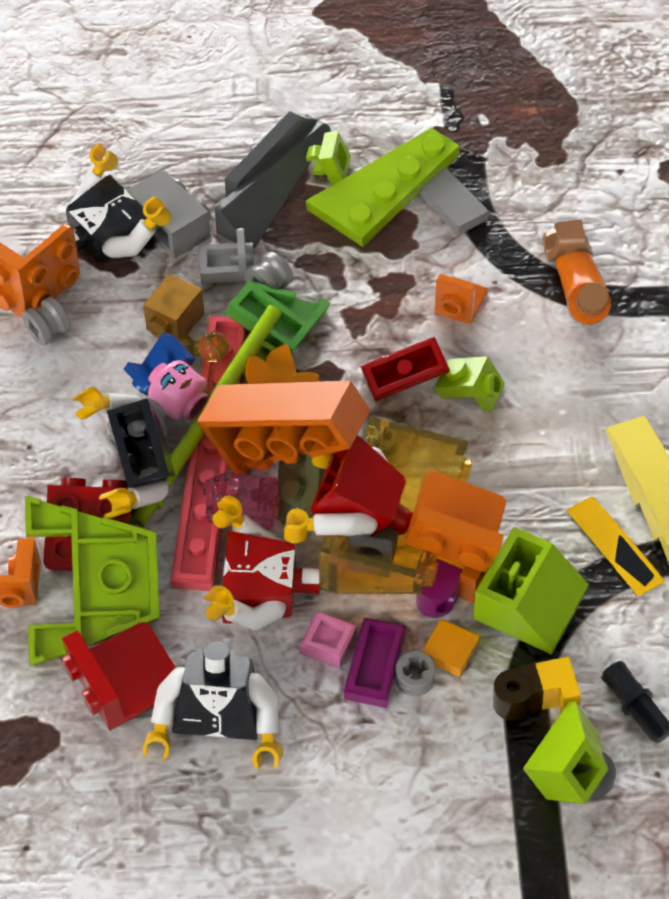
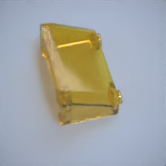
(412, 454)

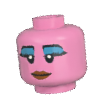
(178, 389)

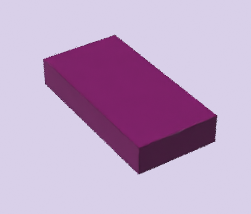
(375, 662)

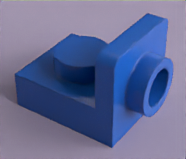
(164, 351)

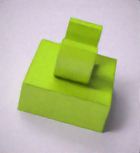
(330, 158)

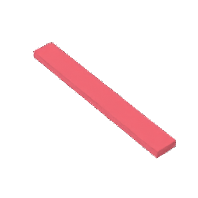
(198, 539)

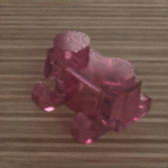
(254, 493)

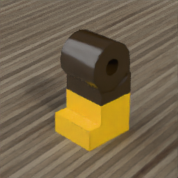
(535, 688)

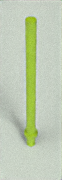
(231, 376)

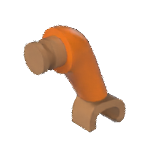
(581, 280)

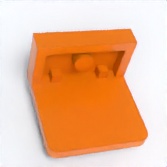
(39, 274)
(457, 521)

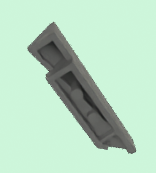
(267, 177)

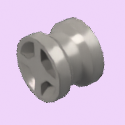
(271, 272)
(46, 321)

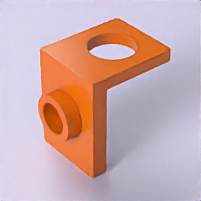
(458, 298)

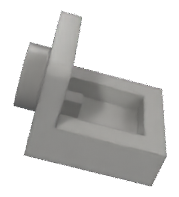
(226, 260)

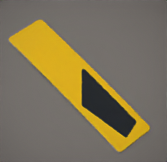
(615, 546)

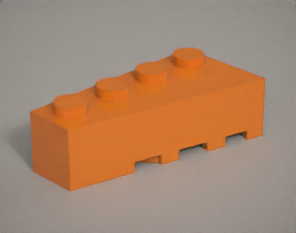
(281, 421)

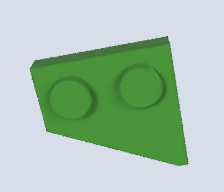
(296, 319)

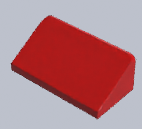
(404, 368)

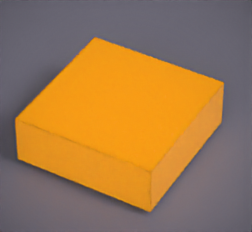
(451, 647)

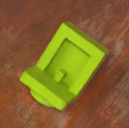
(471, 378)

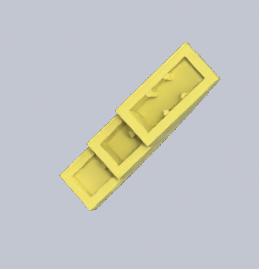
(645, 471)

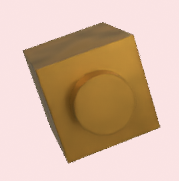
(173, 307)

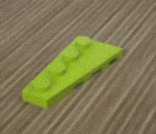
(380, 190)

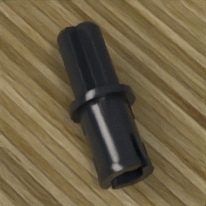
(636, 701)

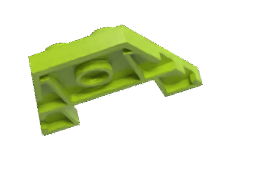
(111, 576)

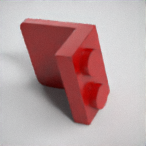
(85, 499)
(119, 673)

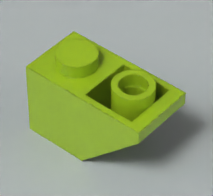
(568, 742)

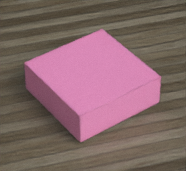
(328, 639)

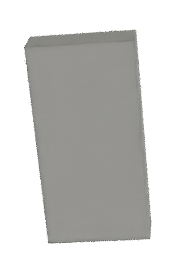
(453, 202)

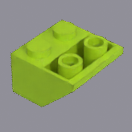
(529, 591)

